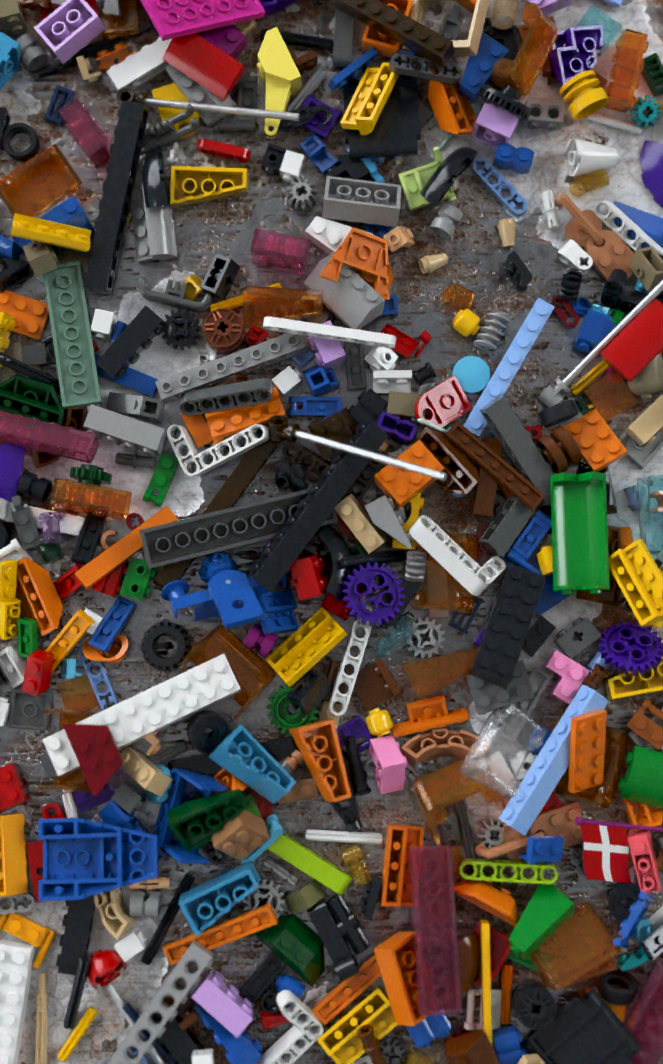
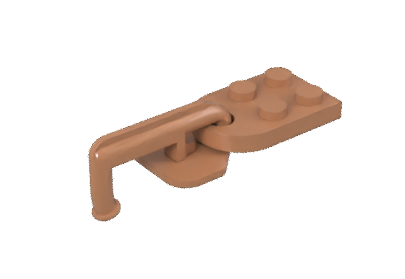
(588, 233)
(550, 822)

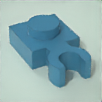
(372, 166)

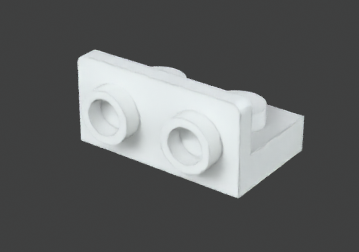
(392, 381)

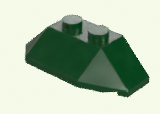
(31, 399)
(295, 946)

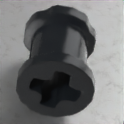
(424, 374)

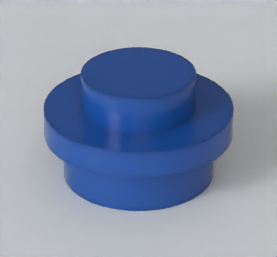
(581, 305)

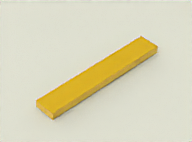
(486, 977)

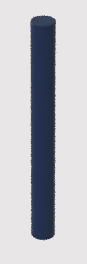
(161, 1048)

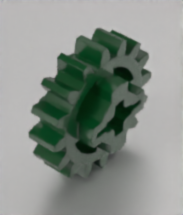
(90, 475)

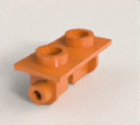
(106, 58)

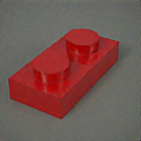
(68, 583)

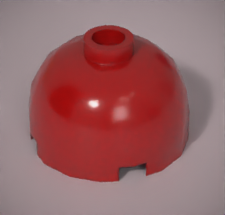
(104, 967)

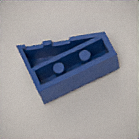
(480, 67)

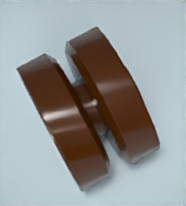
(559, 449)

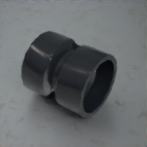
(32, 486)

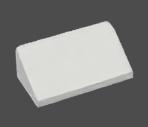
(13, 665)

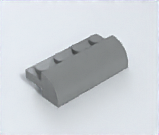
(197, 94)
(152, 228)

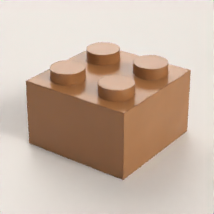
(241, 835)

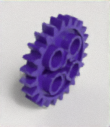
(381, 610)
(631, 648)

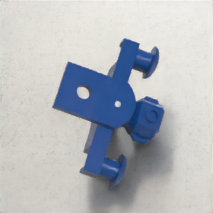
(228, 593)

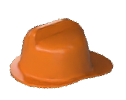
(114, 654)

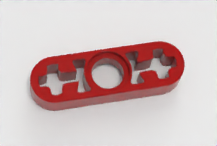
(223, 150)

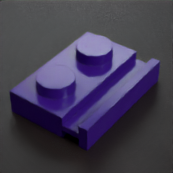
(86, 800)

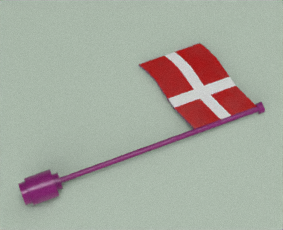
(607, 849)

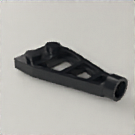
(353, 811)

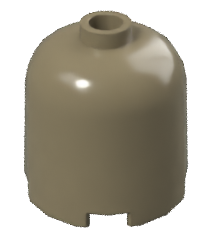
(649, 380)

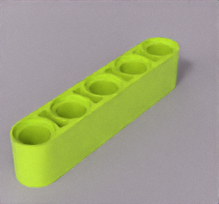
(311, 863)
(498, 874)

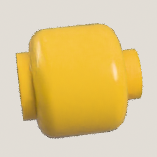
(466, 322)
(379, 722)

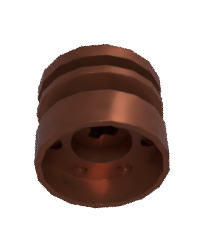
(228, 341)

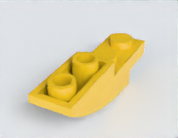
(9, 604)

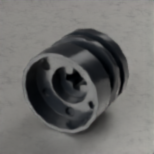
(198, 724)
(528, 993)

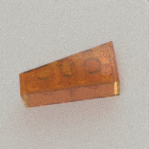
(89, 498)

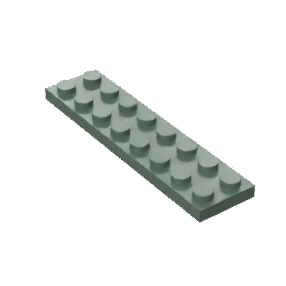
(72, 336)

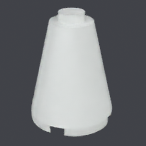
(588, 157)

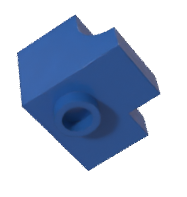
(320, 380)

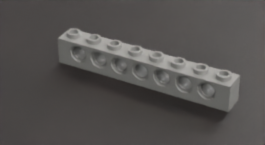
(240, 362)
(195, 953)

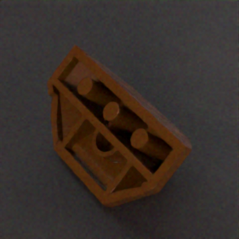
(460, 469)

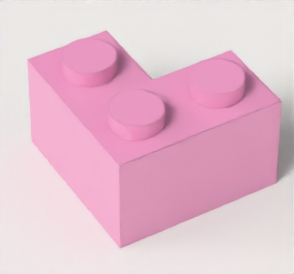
(570, 675)
(389, 764)

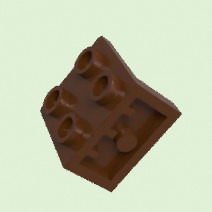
(375, 684)

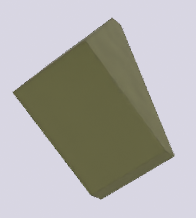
(304, 897)

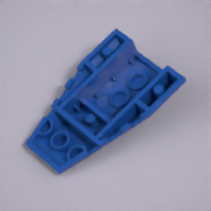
(92, 858)

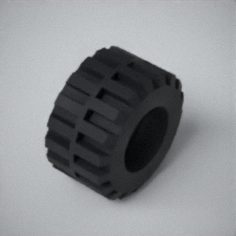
(149, 645)

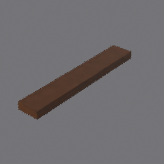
(495, 466)

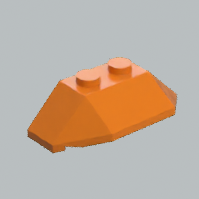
(450, 107)
(38, 596)
(489, 898)

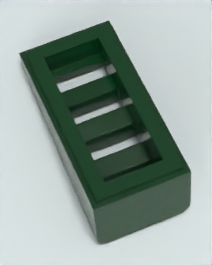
(657, 65)

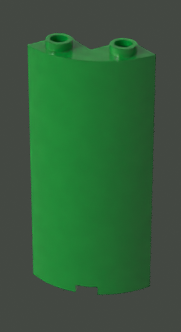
(579, 532)
(644, 777)

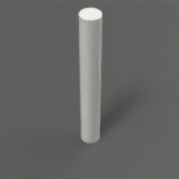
(615, 123)

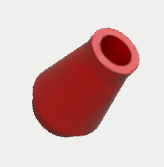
(272, 1020)

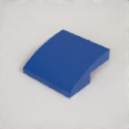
(278, 612)

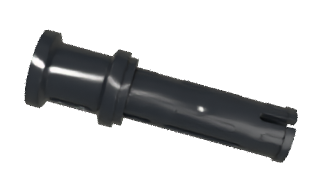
(358, 774)

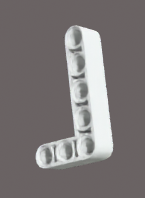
(216, 451)
(71, 525)
(454, 558)
(299, 1037)

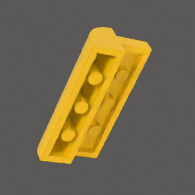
(369, 99)
(50, 232)
(639, 581)
(306, 646)
(341, 1039)

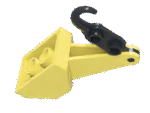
(282, 81)

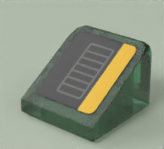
(583, 404)

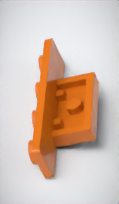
(428, 715)

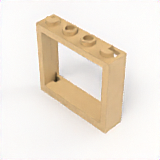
(462, 48)

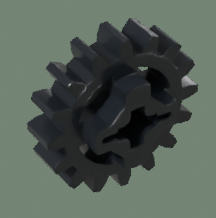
(185, 323)

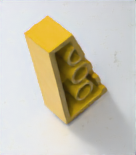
(203, 184)
(629, 686)

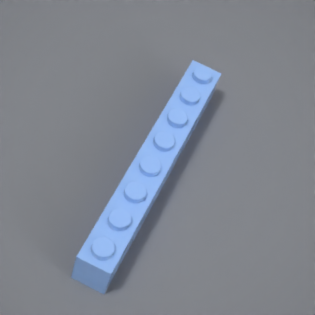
(510, 363)
(548, 765)

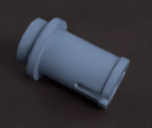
(632, 497)

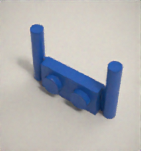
(529, 540)
(629, 926)

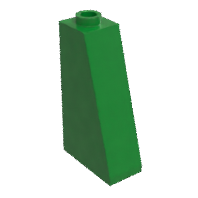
(540, 919)

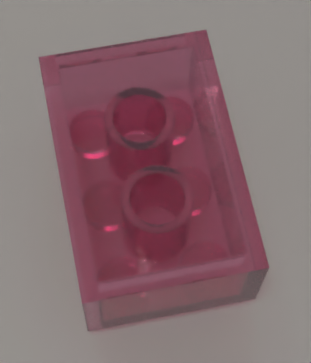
(86, 132)
(281, 251)

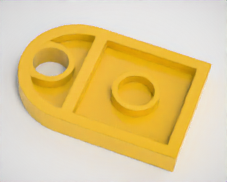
(172, 92)

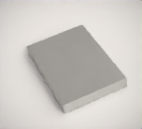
(641, 455)

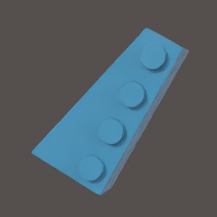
(8, 58)
(252, 765)
(216, 897)

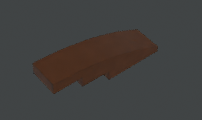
(486, 488)

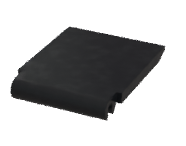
(396, 127)
(584, 1034)

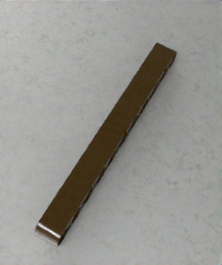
(225, 498)

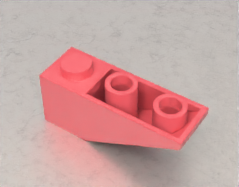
(644, 860)

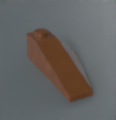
(610, 596)

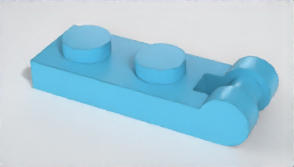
(274, 831)

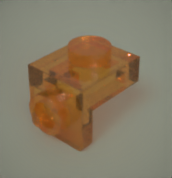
(458, 296)

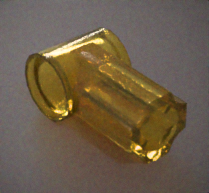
(589, 182)
(355, 862)

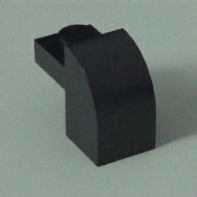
(349, 168)

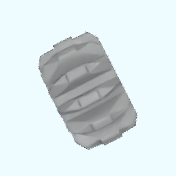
(296, 189)
(415, 566)
(486, 833)

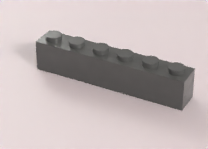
(519, 445)

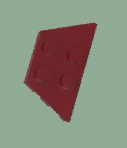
(95, 753)

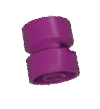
(259, 641)

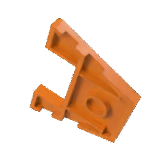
(363, 253)

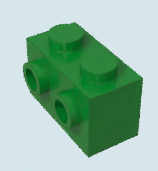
(138, 580)

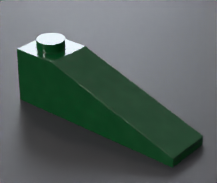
(201, 818)

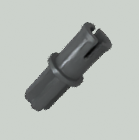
(134, 460)

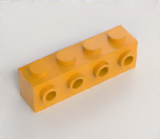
(12, 855)

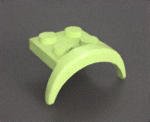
(415, 179)

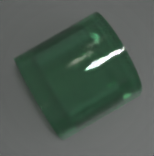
(50, 552)

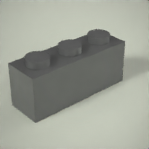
(506, 527)

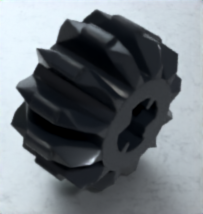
(570, 284)

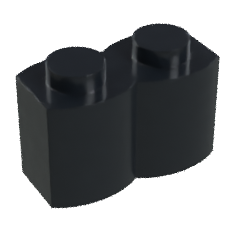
(368, 407)

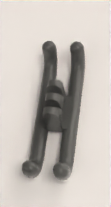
(166, 132)
(175, 297)

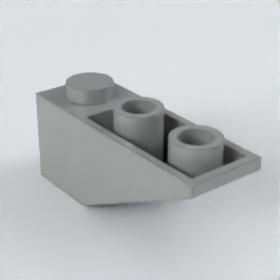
(383, 516)

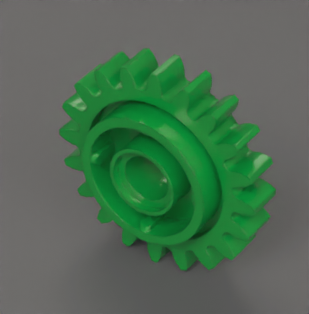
(283, 716)

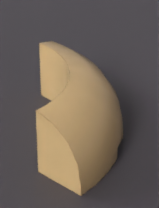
(114, 912)

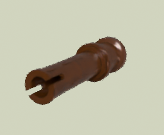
(594, 679)
(371, 1044)

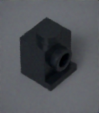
(273, 167)

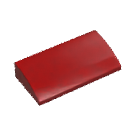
(204, 64)
(637, 342)

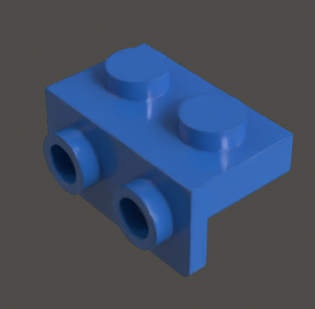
(543, 849)

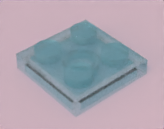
(597, 17)

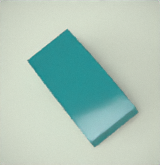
(629, 961)

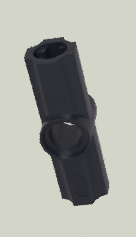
(348, 924)

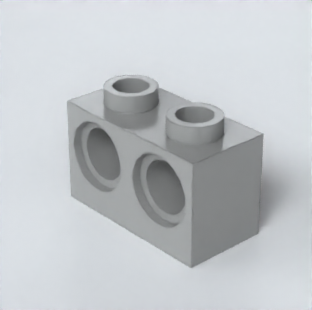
(543, 108)

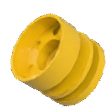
(583, 95)

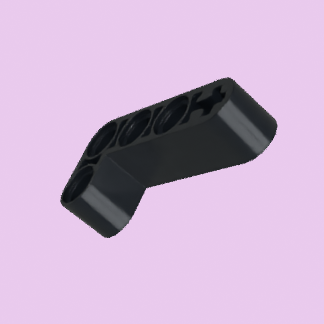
(621, 297)
(334, 942)

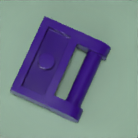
(316, 124)
(354, 727)

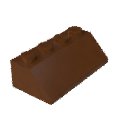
(471, 1049)

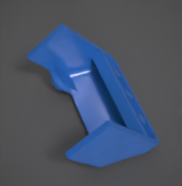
(183, 784)

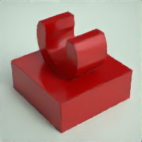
(255, 336)

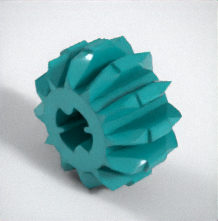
(649, 116)

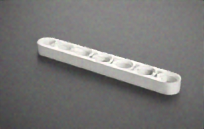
(627, 224)
(329, 332)
(347, 658)

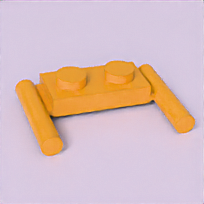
(30, 932)

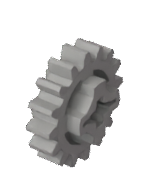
(433, 642)
(258, 894)

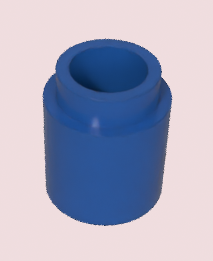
(290, 983)

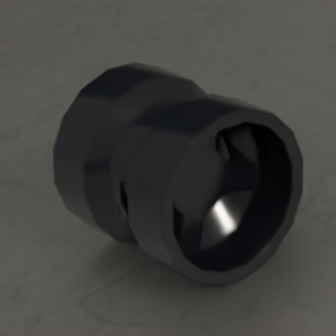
(270, 1004)

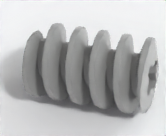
(490, 331)

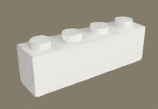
(140, 66)

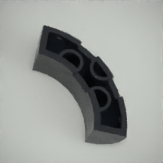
(450, 168)
(153, 185)
(337, 548)

